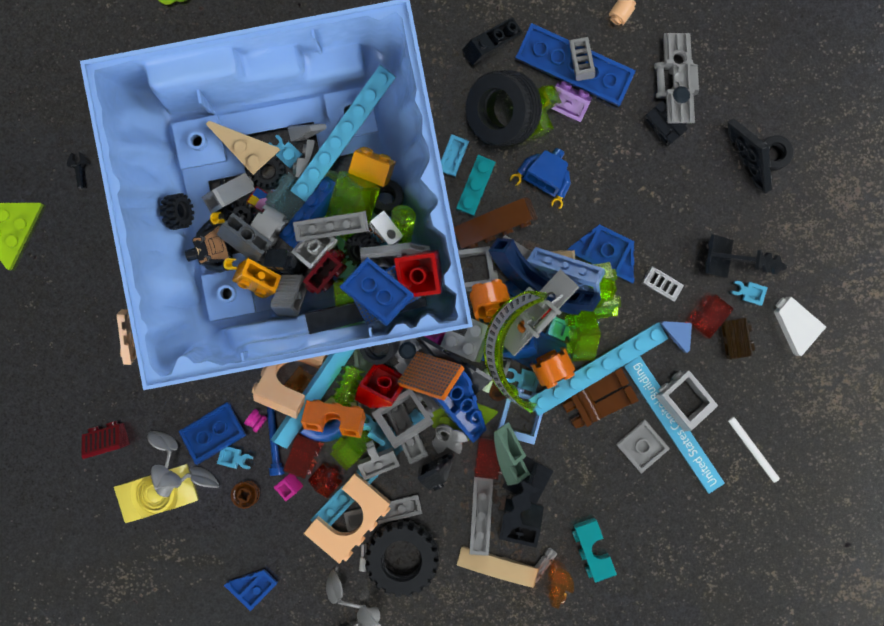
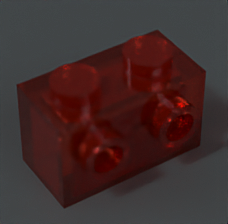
(302, 456)
(486, 460)

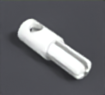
(362, 562)

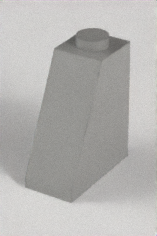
(228, 192)

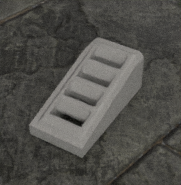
(582, 71)
(304, 132)
(649, 275)

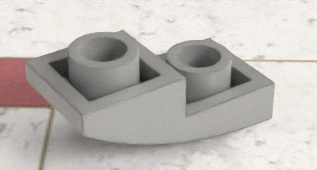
(302, 163)

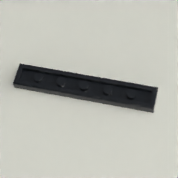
(344, 315)

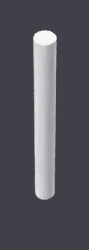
(753, 449)

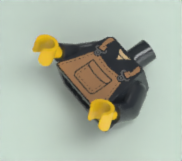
(210, 248)

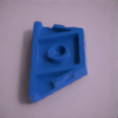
(605, 246)

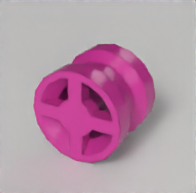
(255, 420)

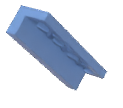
(578, 271)

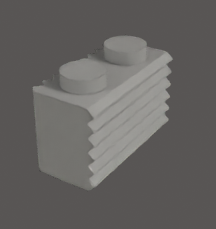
(289, 296)

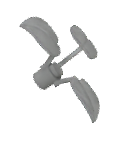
(166, 480)
(365, 615)

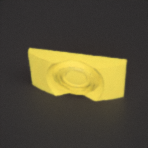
(140, 499)

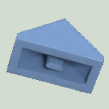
(679, 333)

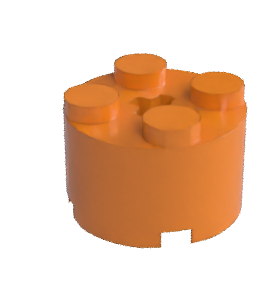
(488, 298)
(553, 367)

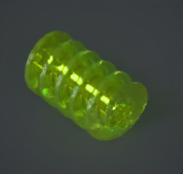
(404, 220)
(347, 385)

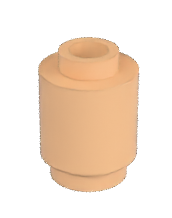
(622, 11)

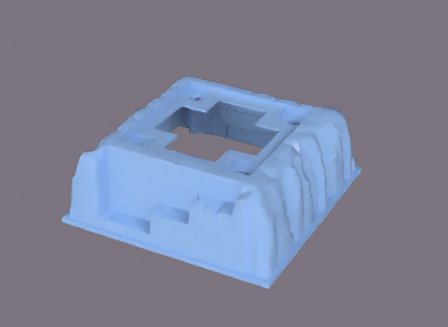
(253, 81)

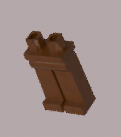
(592, 411)

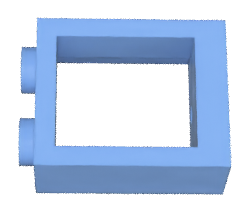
(521, 436)

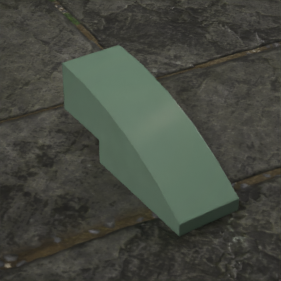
(510, 455)

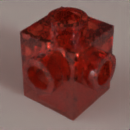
(325, 480)

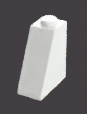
(797, 325)

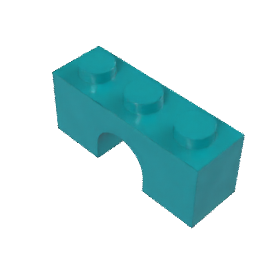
(475, 186)
(599, 566)

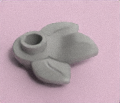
(449, 438)

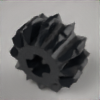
(244, 211)

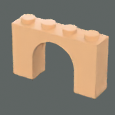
(277, 396)
(338, 543)

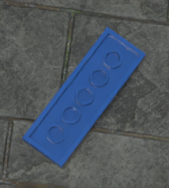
(553, 56)

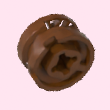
(245, 494)

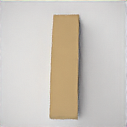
(498, 567)

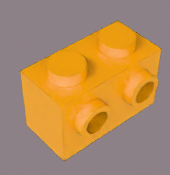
(372, 166)
(256, 278)

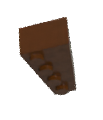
(495, 222)

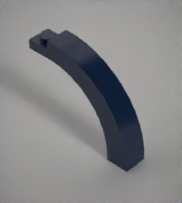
(524, 275)

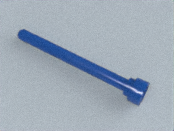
(276, 466)

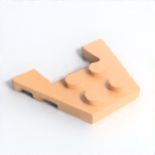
(127, 344)

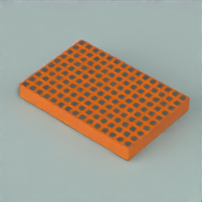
(431, 375)

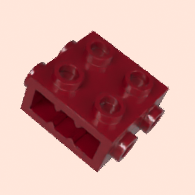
(328, 267)

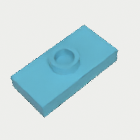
(453, 155)

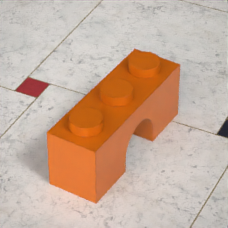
(318, 413)

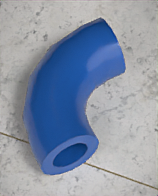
(330, 432)

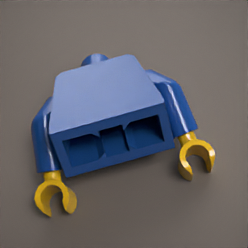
(546, 172)

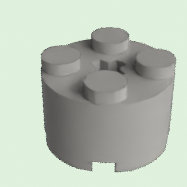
(270, 223)

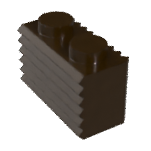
(737, 338)

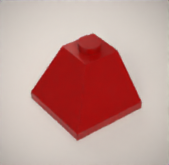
(420, 273)
(379, 387)

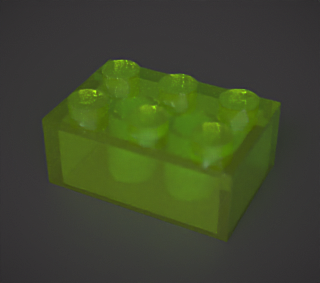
(352, 196)

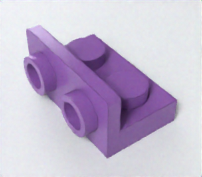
(573, 101)

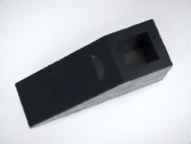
(491, 41)

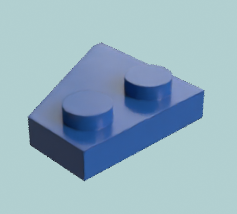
(251, 587)

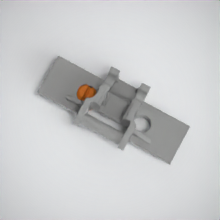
(523, 327)

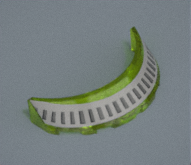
(495, 339)

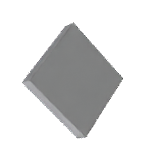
(642, 446)

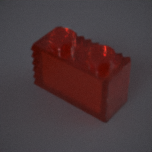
(710, 316)

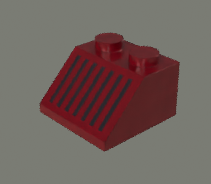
(104, 440)

